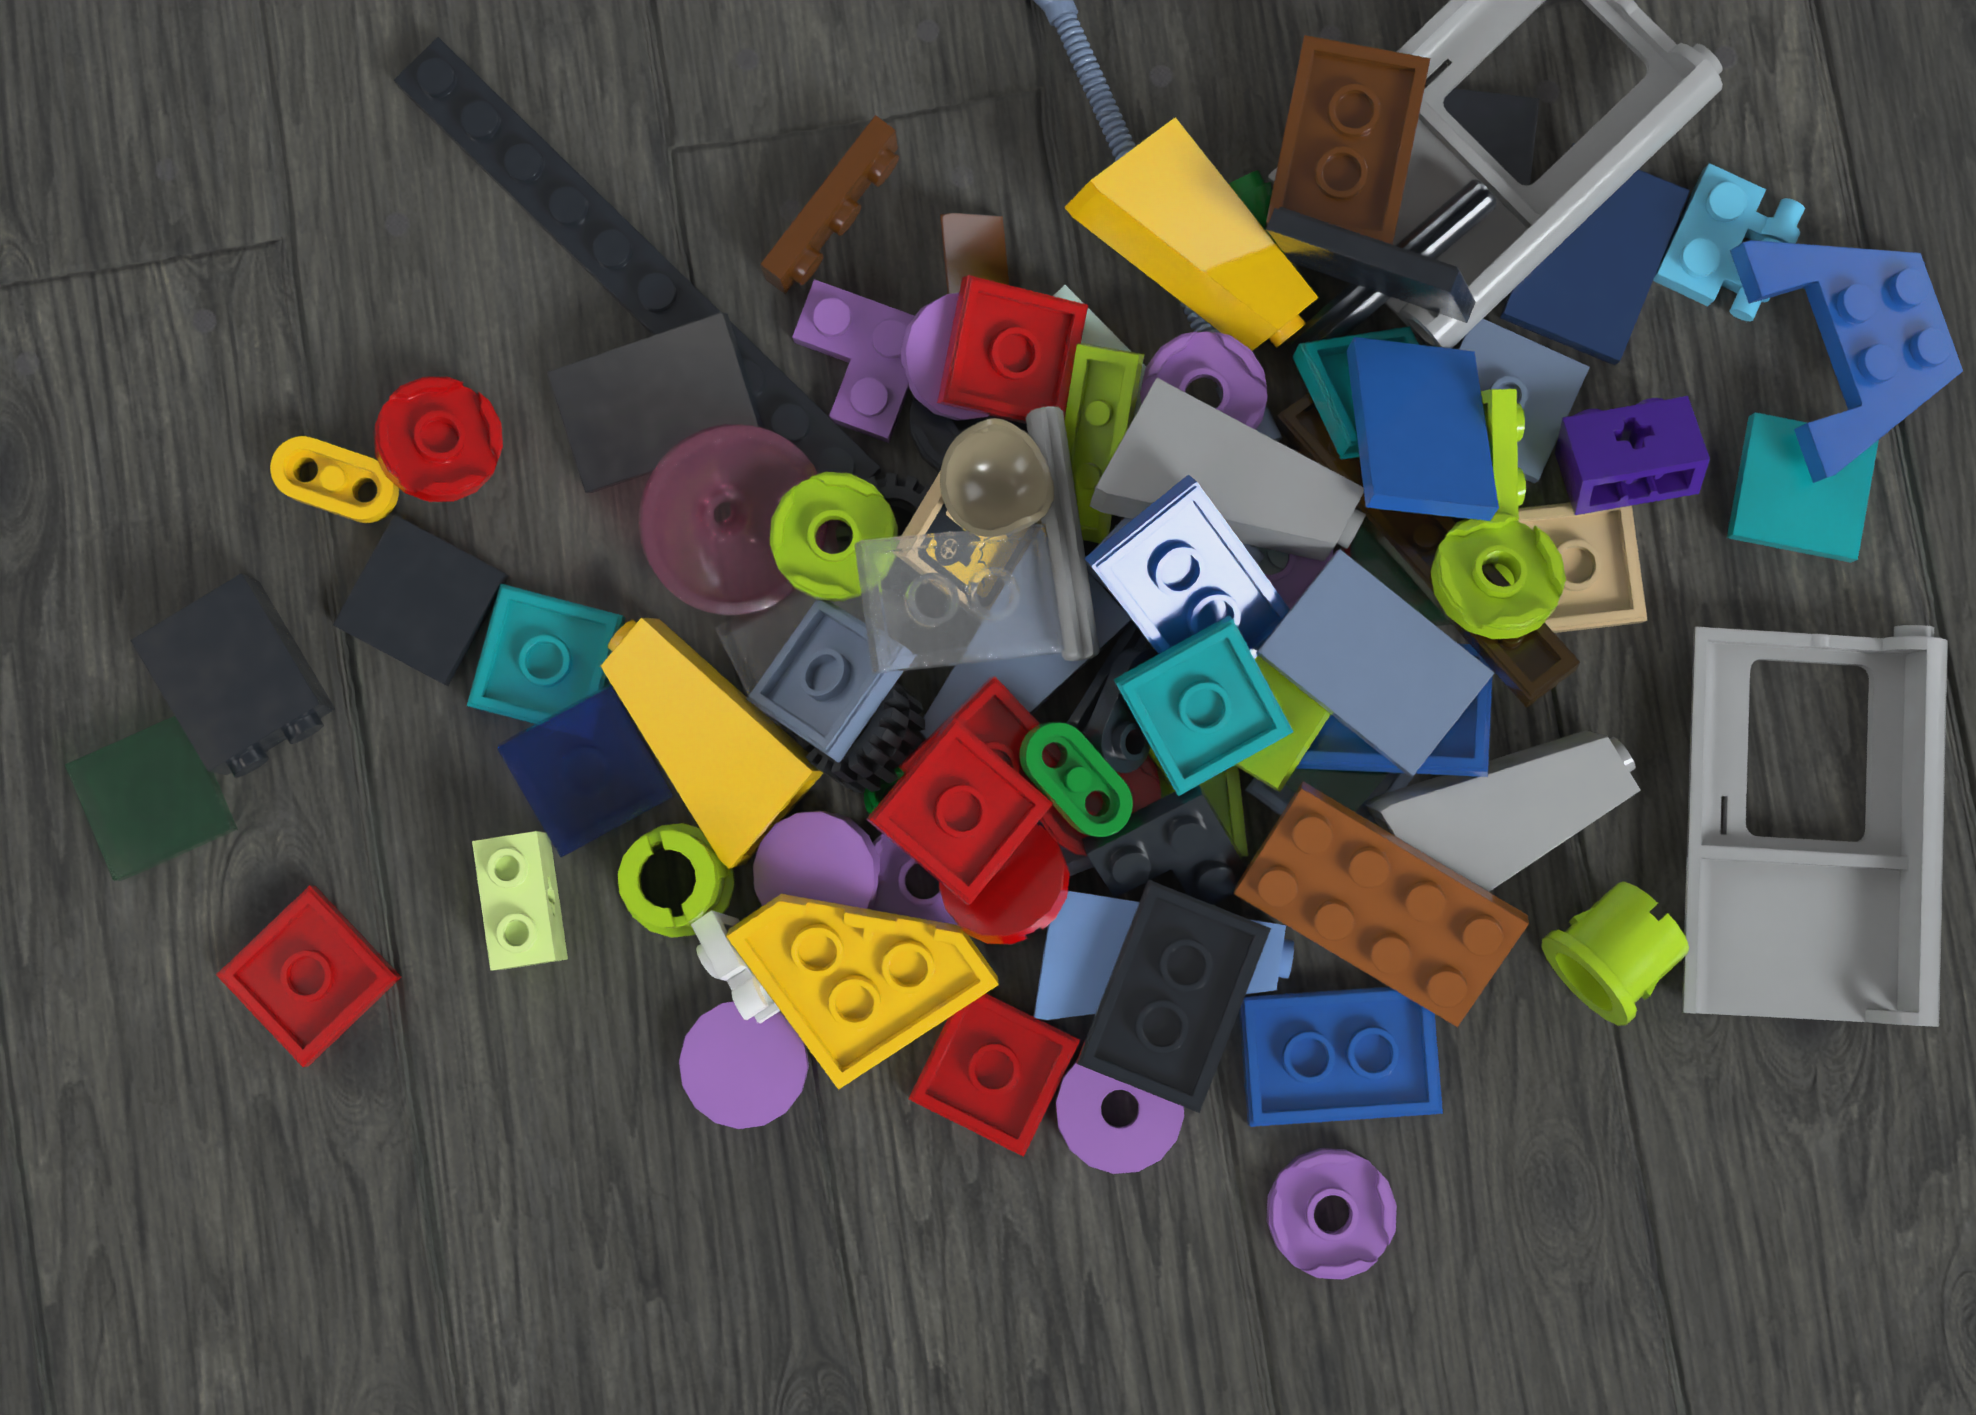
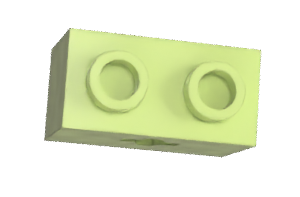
(519, 900)

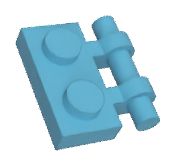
(1711, 225)

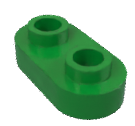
(1074, 777)

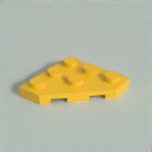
(859, 977)

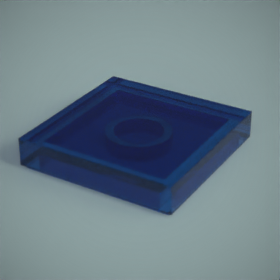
(585, 770)

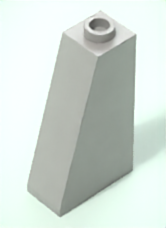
(1256, 484)
(1515, 814)

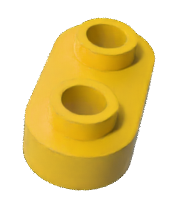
(337, 480)

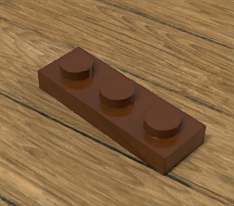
(832, 206)

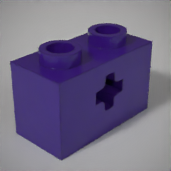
(1631, 455)

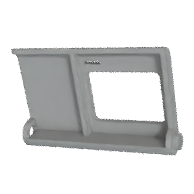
(1539, 216)
(1807, 919)

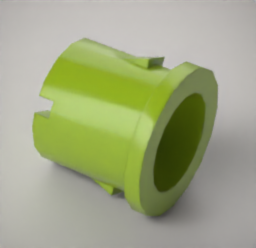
(712, 887)
(1616, 952)

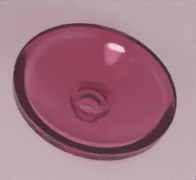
(729, 562)

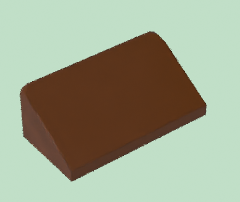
(974, 248)

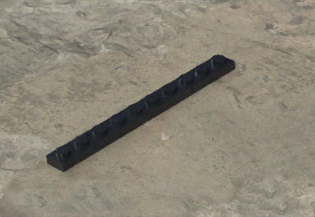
(607, 242)

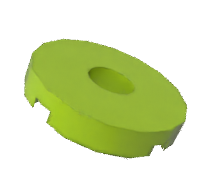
(805, 510)
(1489, 608)

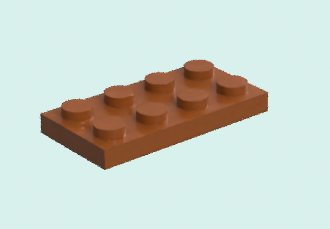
(1381, 904)

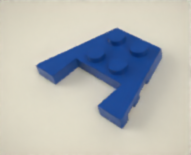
(1877, 329)

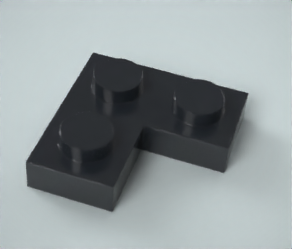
(1168, 835)

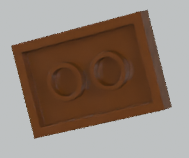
(1350, 135)

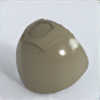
(995, 479)

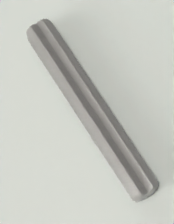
(1065, 539)

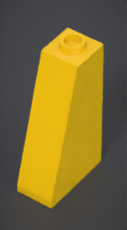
(1195, 238)
(715, 745)

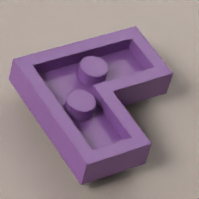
(870, 341)

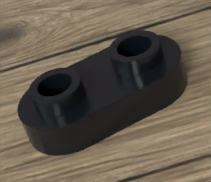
(1114, 720)

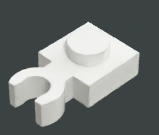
(725, 963)

